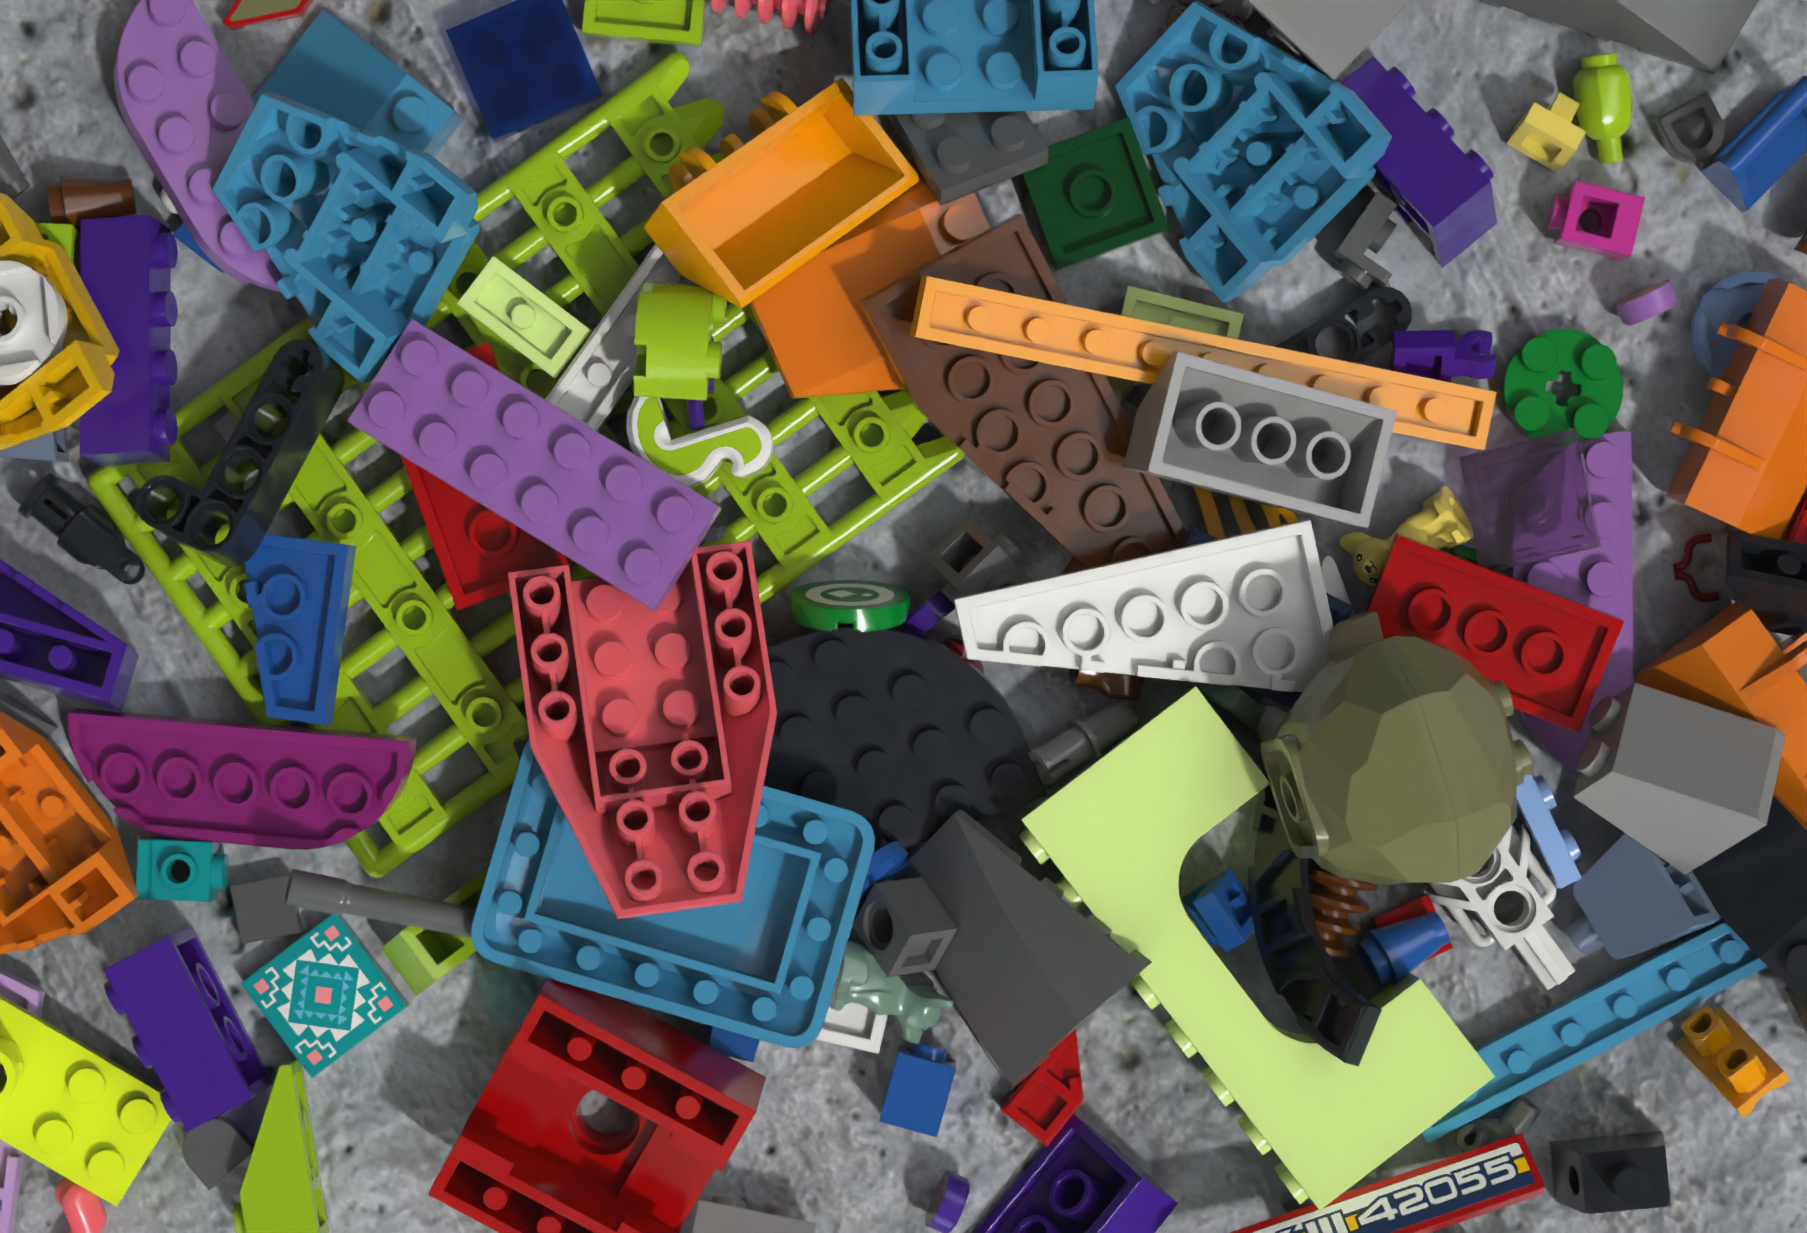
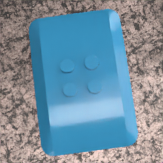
(735, 966)

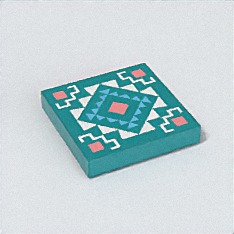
(324, 994)

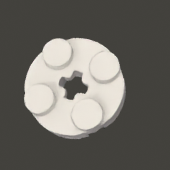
(39, 324)

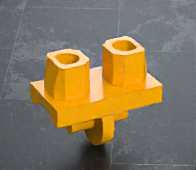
(1729, 1058)

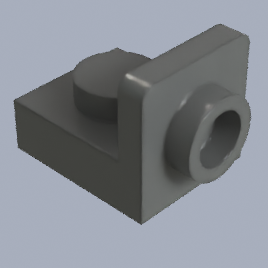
(1368, 231)

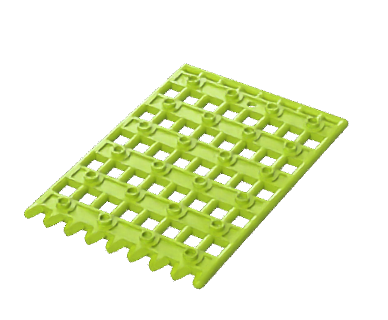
(451, 665)

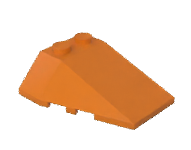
(815, 314)
(57, 847)

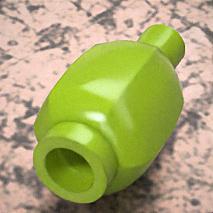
(1605, 103)

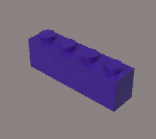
(129, 279)

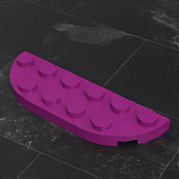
(240, 777)

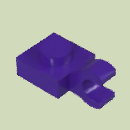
(1439, 357)

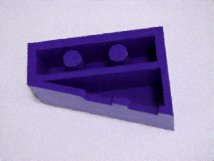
(1423, 168)
(59, 647)

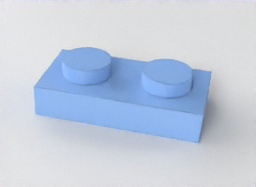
(1553, 848)

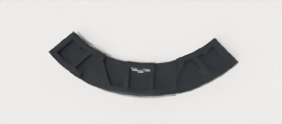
(1293, 948)

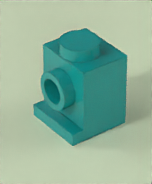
(154, 869)

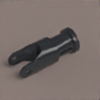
(85, 534)

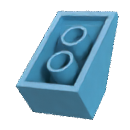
(356, 83)

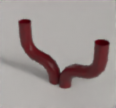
(1685, 562)

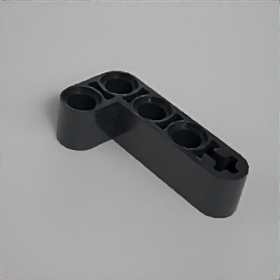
(248, 450)

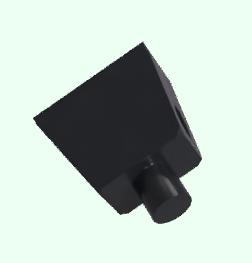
(1612, 1172)

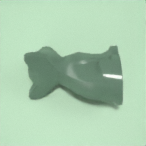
(866, 984)

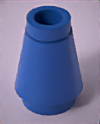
(1400, 947)

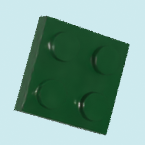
(1095, 195)

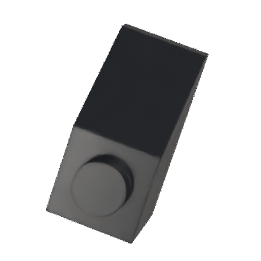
(1769, 579)

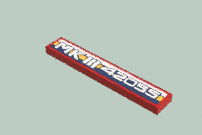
(1424, 1197)

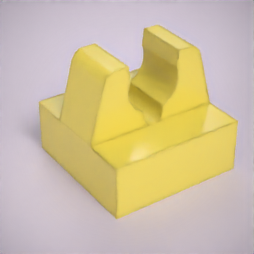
(1548, 133)

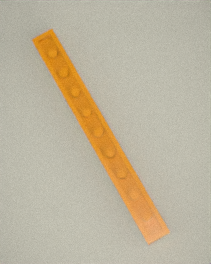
(1140, 348)

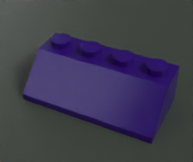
(1081, 1188)

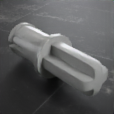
(1084, 740)

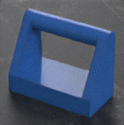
(1762, 148)

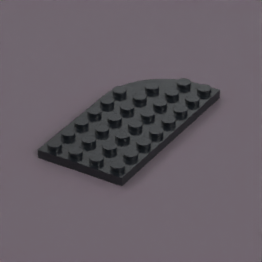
(892, 731)

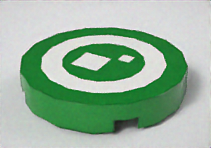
(855, 602)

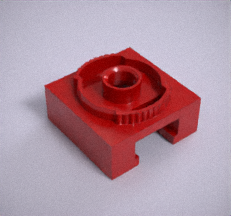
(539, 1166)

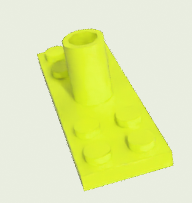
(74, 1106)

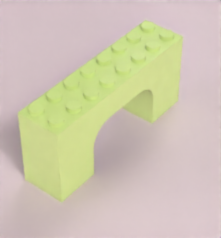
(1121, 847)

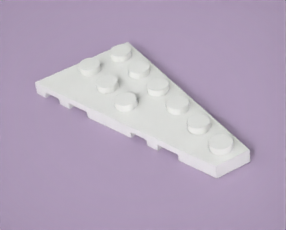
(1200, 613)

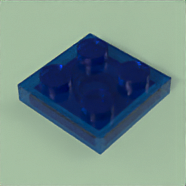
(524, 65)

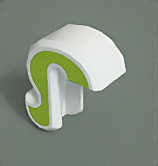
(700, 454)

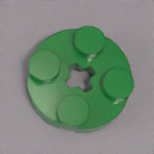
(1589, 367)

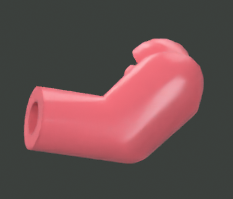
(81, 1207)

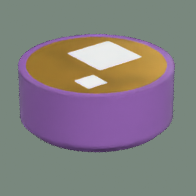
(1647, 303)

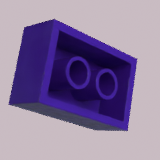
(186, 1029)

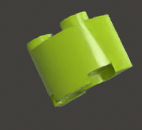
(676, 342)

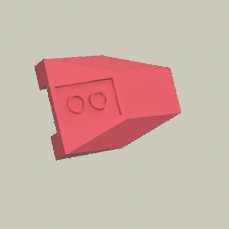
(652, 725)

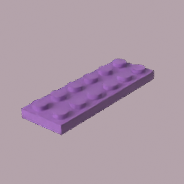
(534, 465)

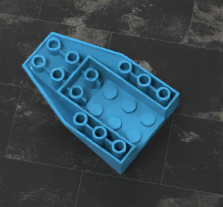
(972, 56)

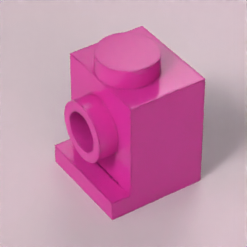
(1617, 217)

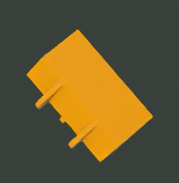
(779, 195)

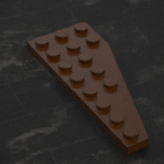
(1031, 426)

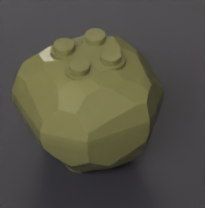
(1397, 765)

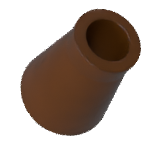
(89, 199)

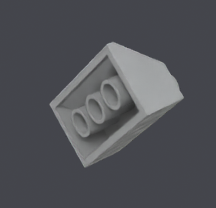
(1262, 440)

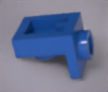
(1221, 910)

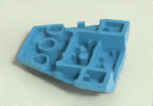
(1246, 145)
(350, 223)

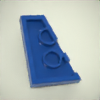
(300, 621)

